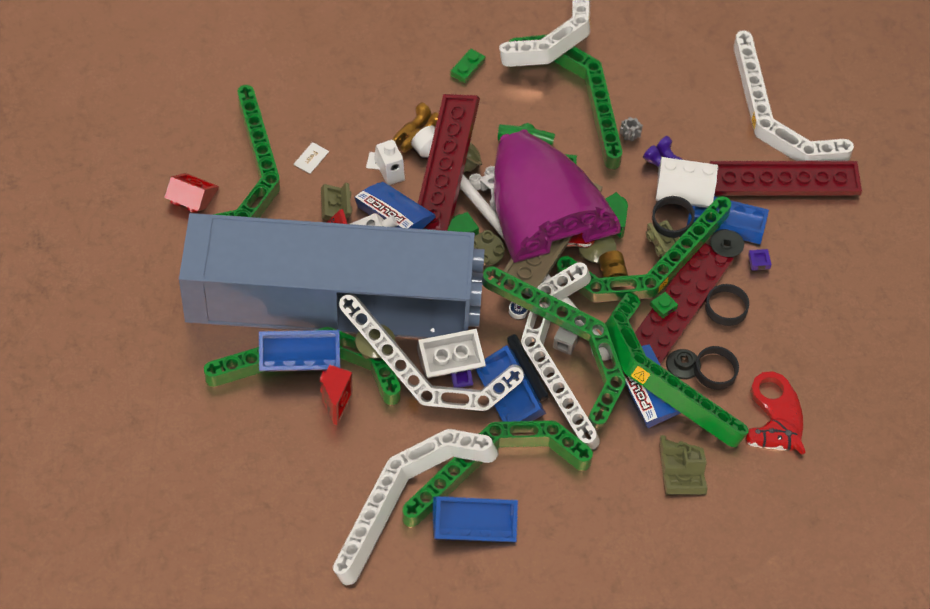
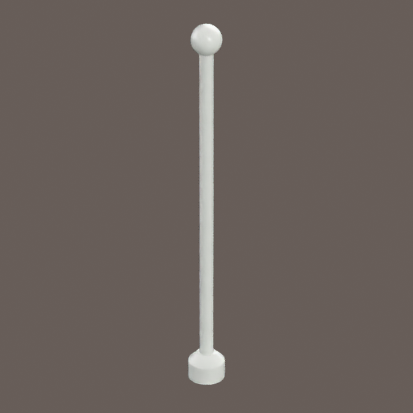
(422, 144)

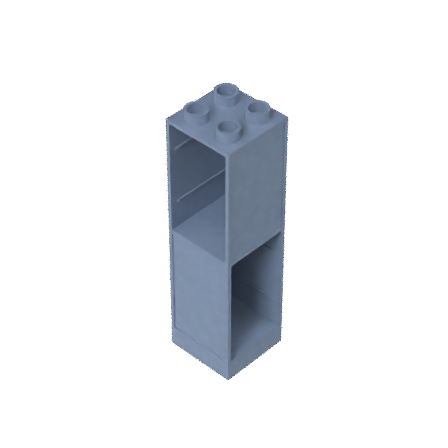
(299, 271)

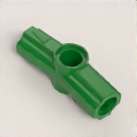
(509, 129)

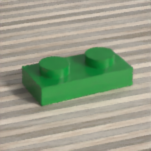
(467, 65)

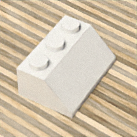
(687, 180)
(450, 353)

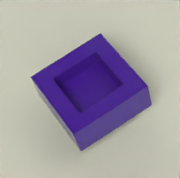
(759, 259)

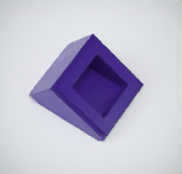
(462, 379)

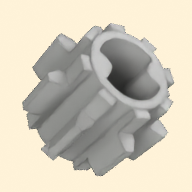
(631, 129)

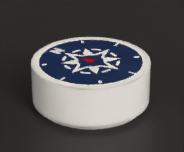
(517, 311)

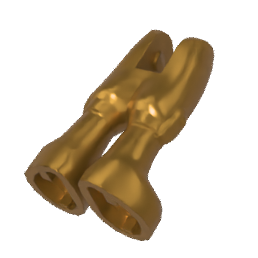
(410, 129)

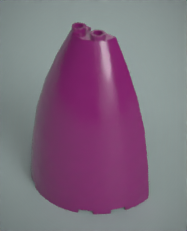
(545, 197)

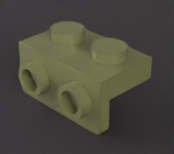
(335, 199)
(661, 243)

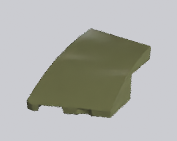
(682, 467)

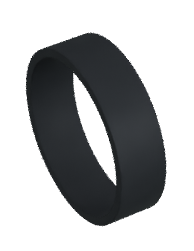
(672, 200)
(732, 289)
(720, 351)

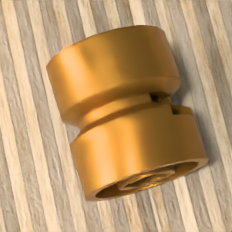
(612, 264)

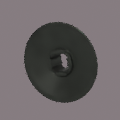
(727, 243)
(680, 369)

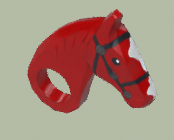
(785, 412)

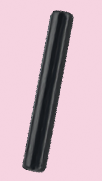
(527, 367)

